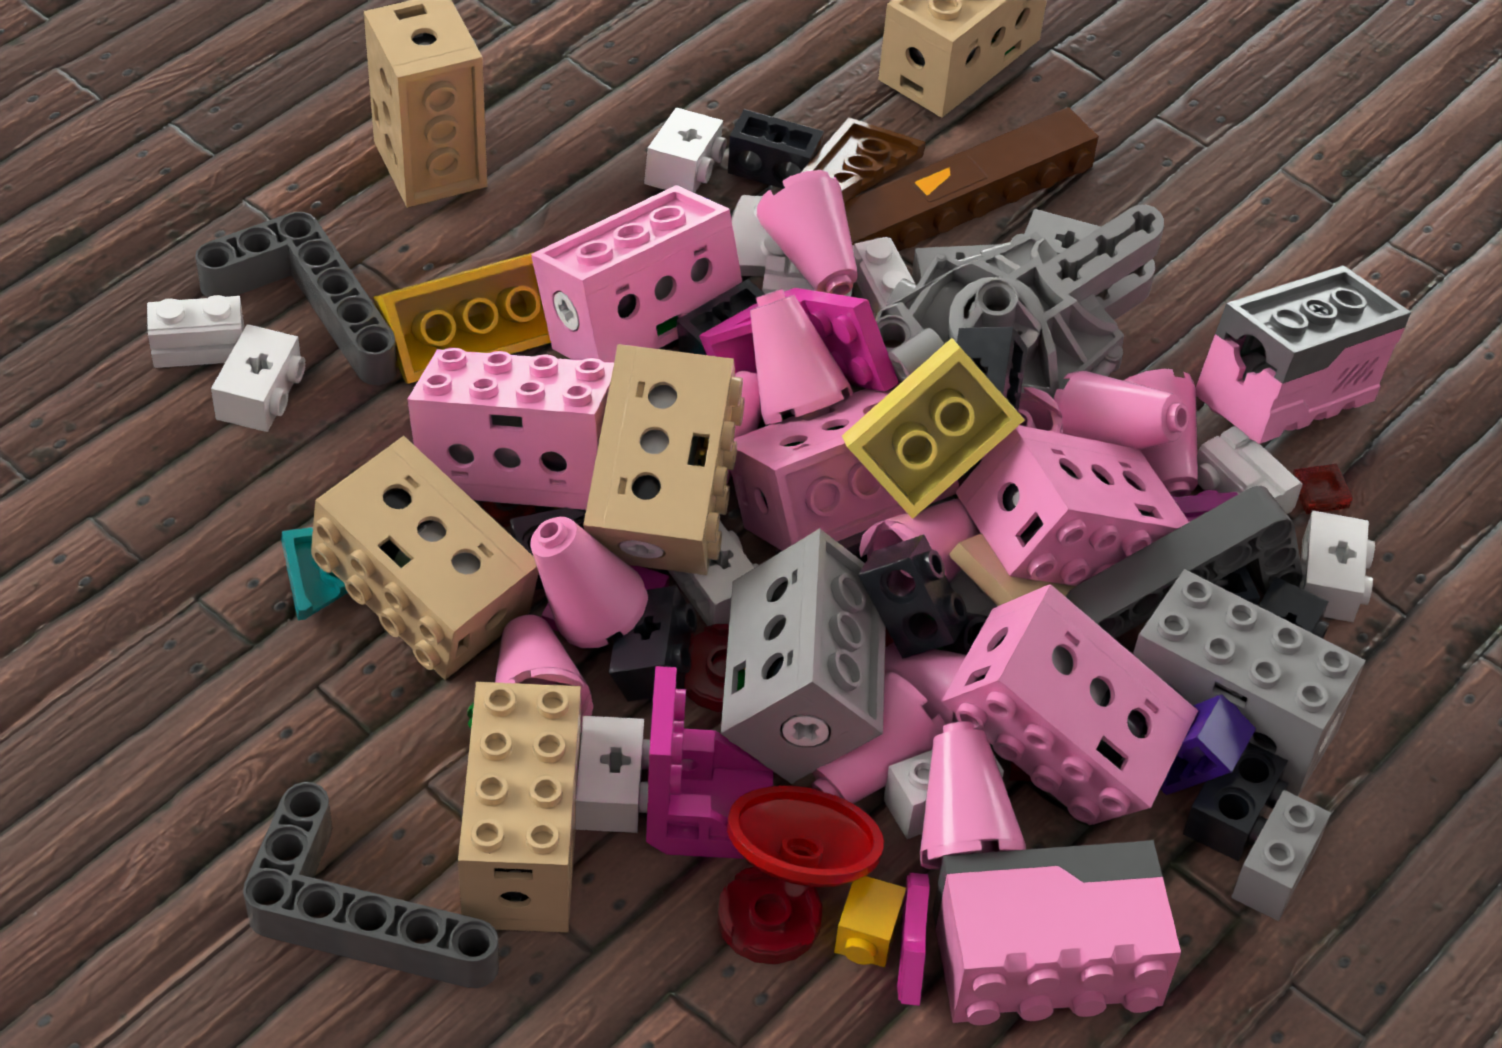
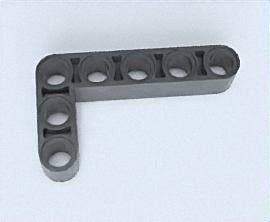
(301, 249)
(1237, 533)
(354, 909)

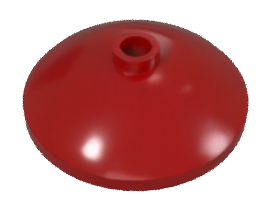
(805, 836)

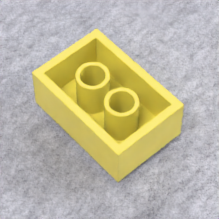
(932, 428)

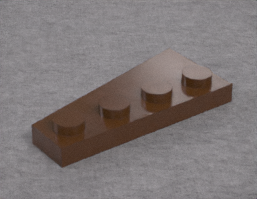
(864, 156)

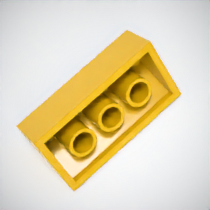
(470, 310)

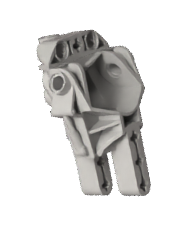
(1053, 300)

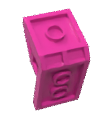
(842, 323)
(693, 779)

